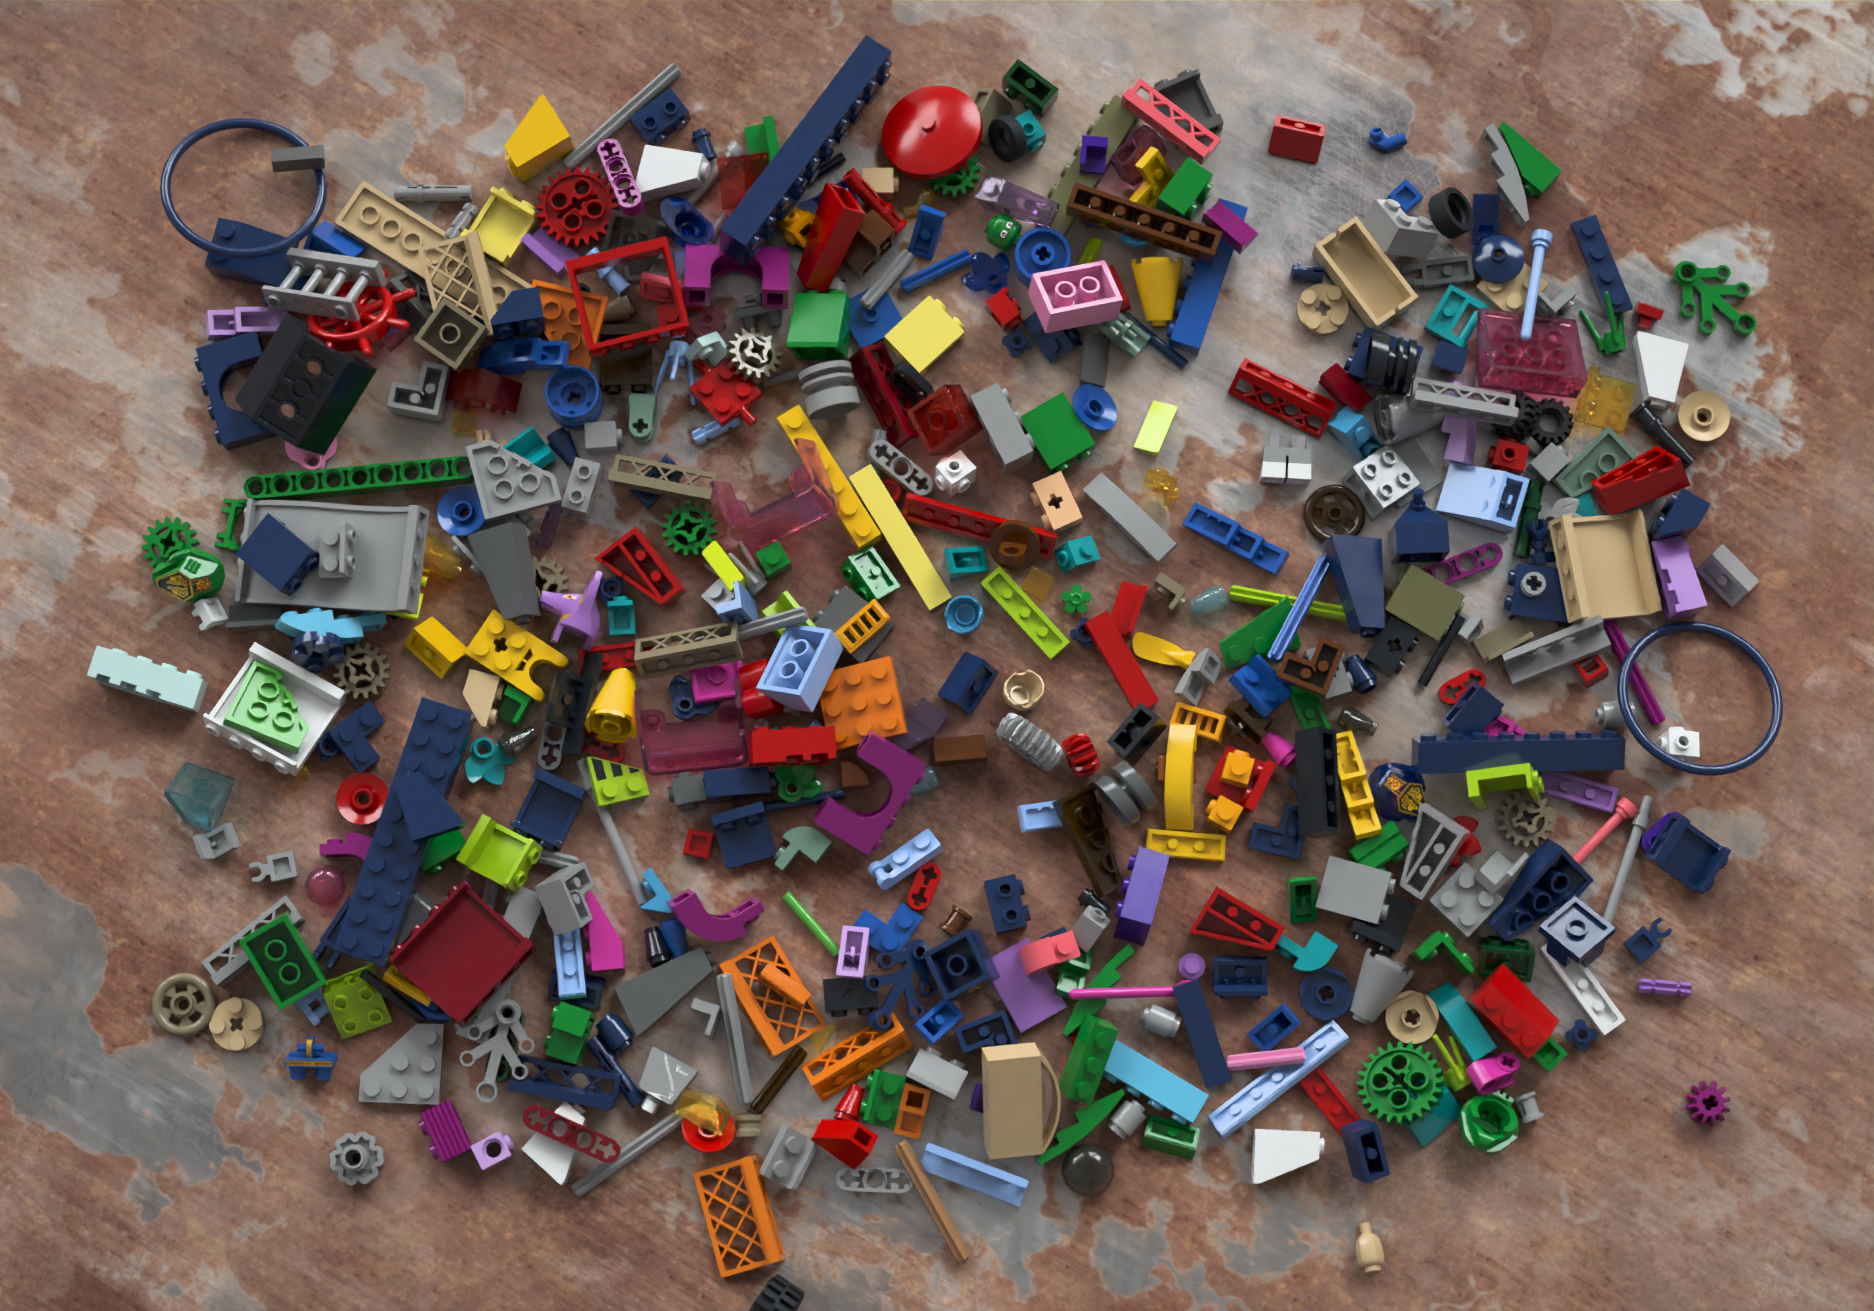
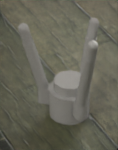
(754, 581)

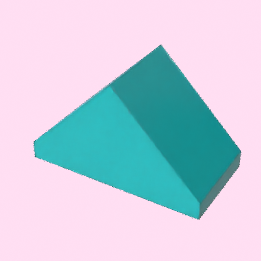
(965, 562)

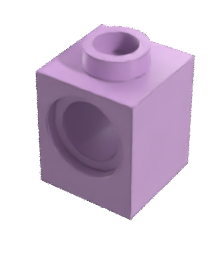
(482, 1155)

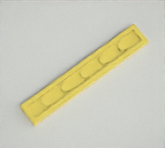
(900, 537)

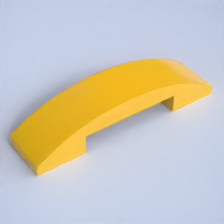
(1179, 777)

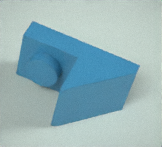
(658, 903)

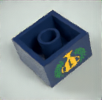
(961, 965)

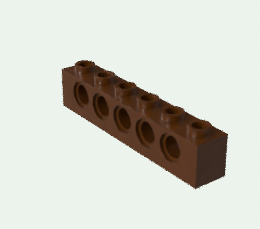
(1143, 223)

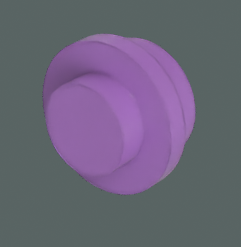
(1191, 966)

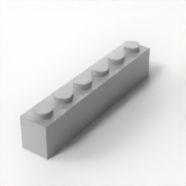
(524, 915)

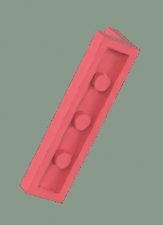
(1167, 126)

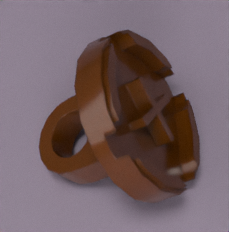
(1014, 545)

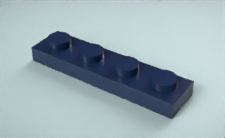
(1601, 264)

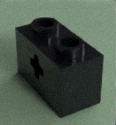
(1395, 632)
(1136, 734)
(836, 988)

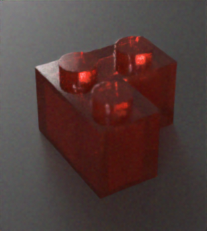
(482, 391)

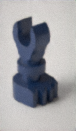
(1539, 544)

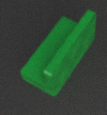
(762, 137)

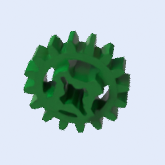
(960, 179)
(679, 531)
(172, 535)

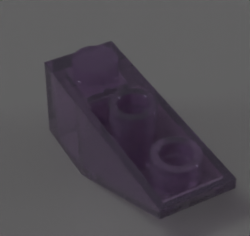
(922, 725)

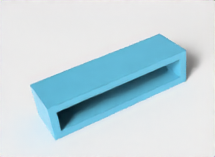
(1154, 1083)

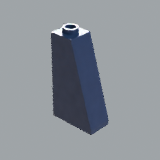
(1358, 576)

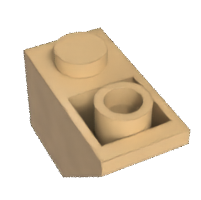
(482, 695)

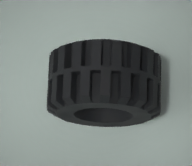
(778, 1296)

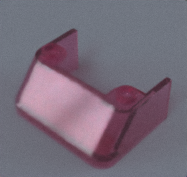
(808, 504)
(693, 743)

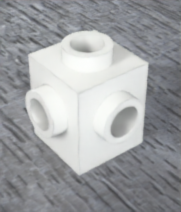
(955, 473)
(1680, 743)

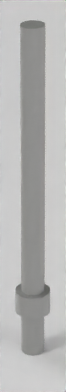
(1639, 823)
(614, 838)

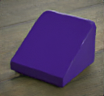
(977, 1099)

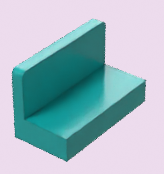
(531, 447)

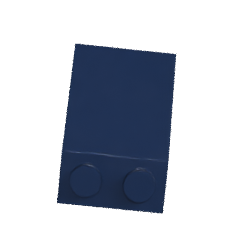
(259, 271)

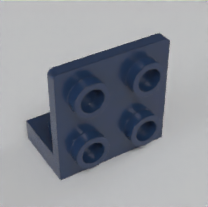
(744, 835)

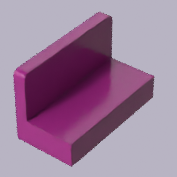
(1235, 230)

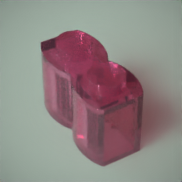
(1131, 152)

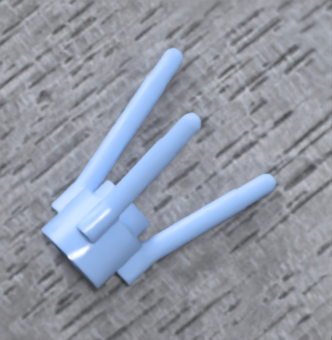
(676, 357)

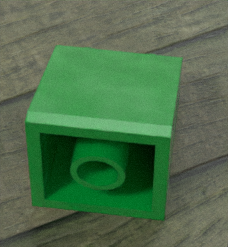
(820, 326)

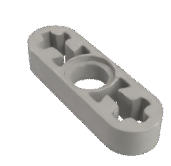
(889, 470)
(854, 1185)

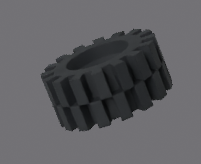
(1526, 419)
(1564, 419)

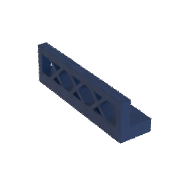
(567, 1093)

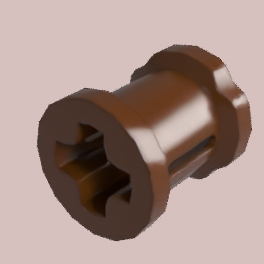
(955, 921)

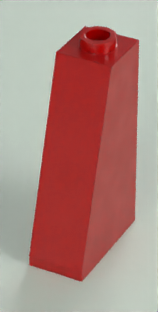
(829, 237)

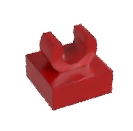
(1647, 313)

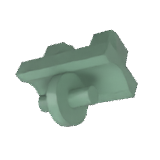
(1125, 334)

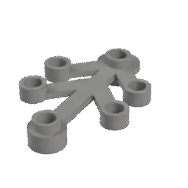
(498, 1045)

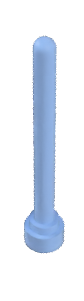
(1541, 241)

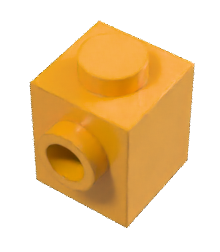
(1237, 769)
(1223, 813)

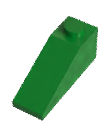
(1534, 168)

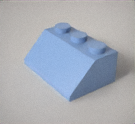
(800, 666)

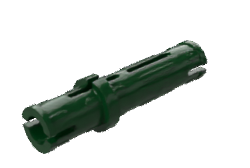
(1530, 510)

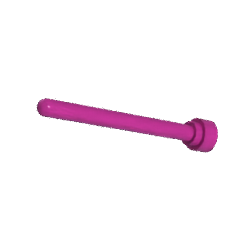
(1125, 992)

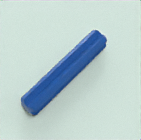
(936, 271)

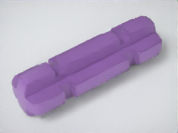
(1664, 987)

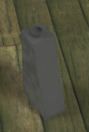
(508, 570)
(663, 988)

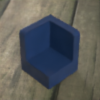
(1448, 358)

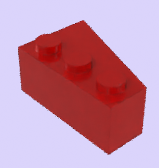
(642, 565)
(792, 746)
(1236, 921)

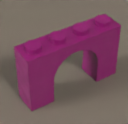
(708, 262)
(865, 829)

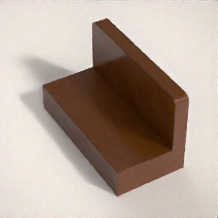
(960, 750)

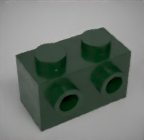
(1029, 88)

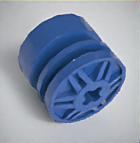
(570, 384)

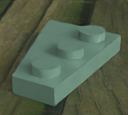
(1594, 460)

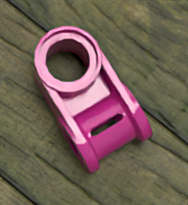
(1493, 1072)

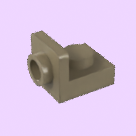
(1167, 588)

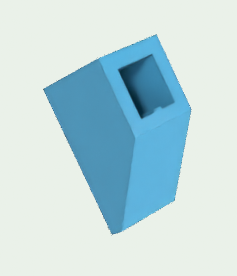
(1355, 433)

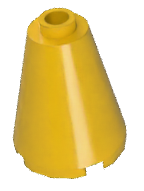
(1157, 286)
(614, 708)

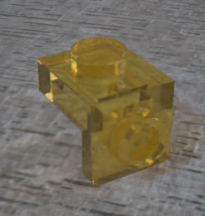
(1160, 479)

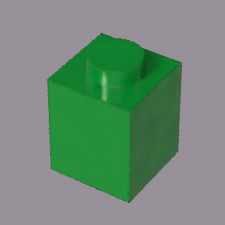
(773, 560)

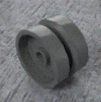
(1126, 793)

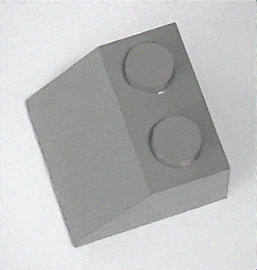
(937, 1073)

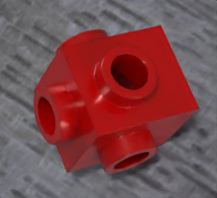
(1508, 456)

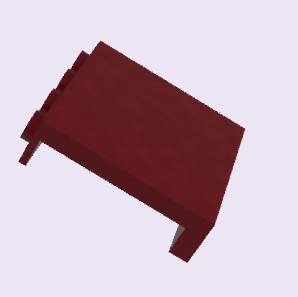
(461, 954)

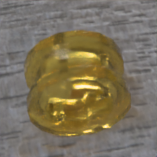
(303, 772)

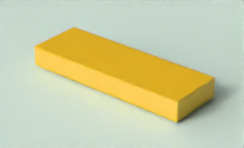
(1187, 844)

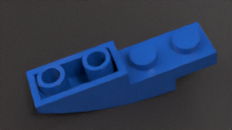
(524, 354)

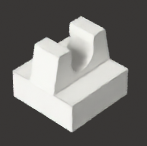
(210, 612)

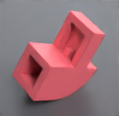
(1048, 952)

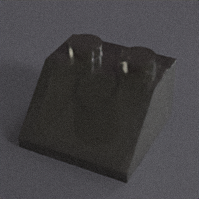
(629, 230)

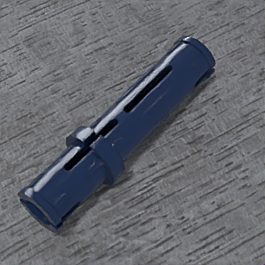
(605, 1058)

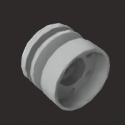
(829, 390)

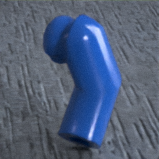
(1385, 142)

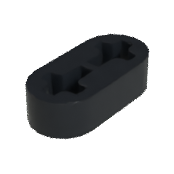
(911, 383)

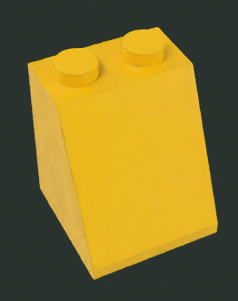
(537, 142)

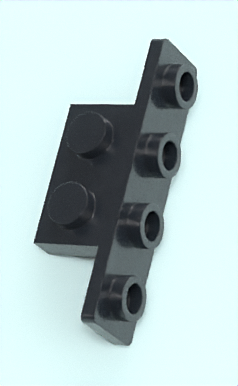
(573, 700)

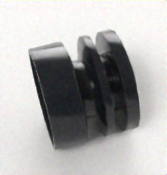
(1390, 363)

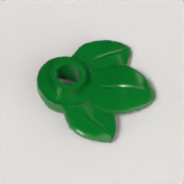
(801, 778)

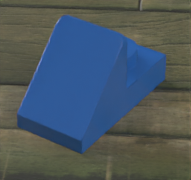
(927, 232)
(938, 1021)
(1273, 1028)

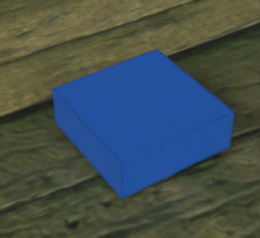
(1406, 196)

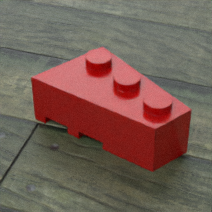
(1640, 481)

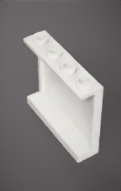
(316, 702)

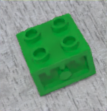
(1444, 943)

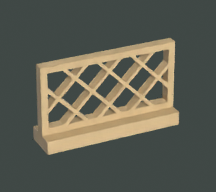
(479, 270)

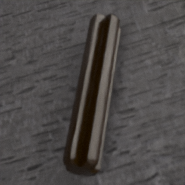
(778, 1079)

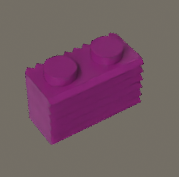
(445, 1131)

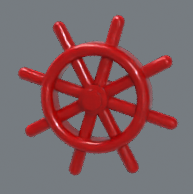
(359, 334)

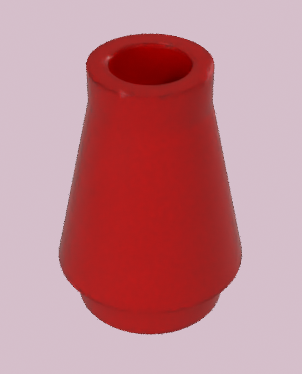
(850, 1104)

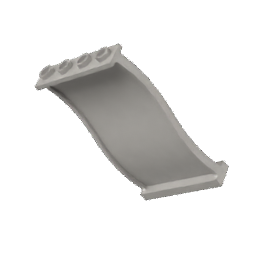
(386, 554)

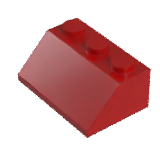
(1513, 1012)

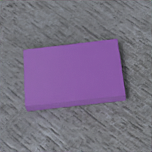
(1026, 998)

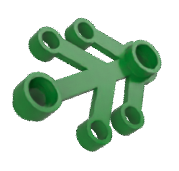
(1711, 295)

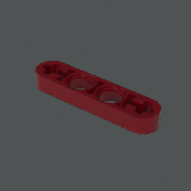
(570, 1136)

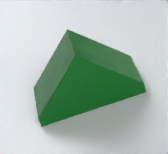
(1302, 899)

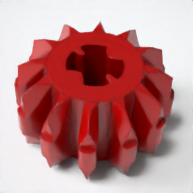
(1081, 755)

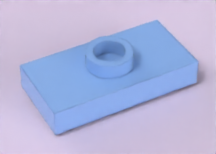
(1038, 817)

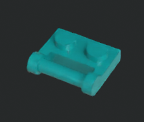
(1448, 314)

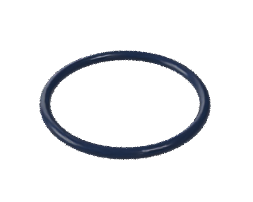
(237, 253)
(1658, 753)

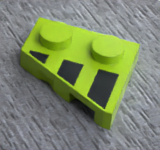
(615, 781)

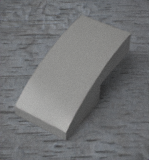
(1200, 672)

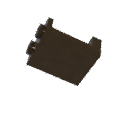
(626, 369)

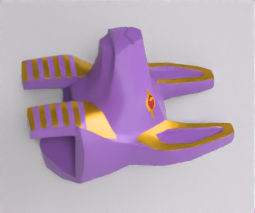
(575, 612)

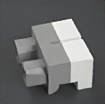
(1275, 457)

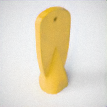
(1161, 651)

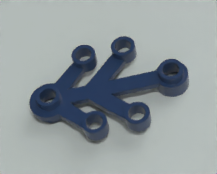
(902, 983)

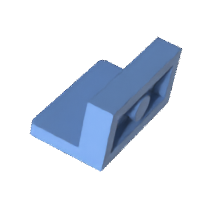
(741, 609)

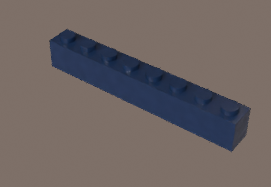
(1544, 752)

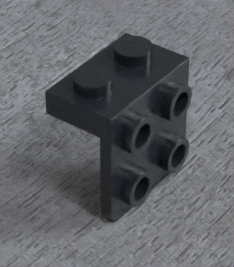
(1388, 933)

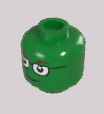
(1003, 232)

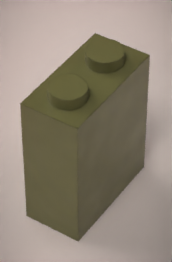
(1423, 602)

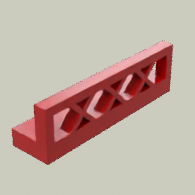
(1285, 389)

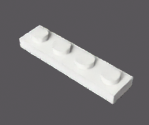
(1587, 993)

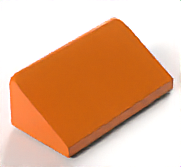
(784, 985)

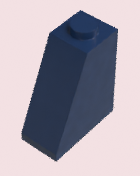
(738, 784)
(424, 808)

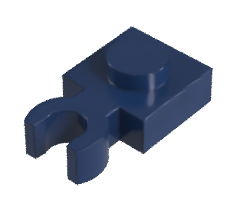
(1644, 942)

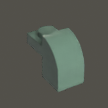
(804, 841)

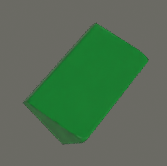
(1171, 1137)

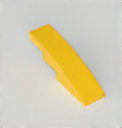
(1355, 788)

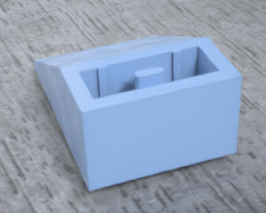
(1483, 496)

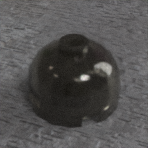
(1087, 1170)

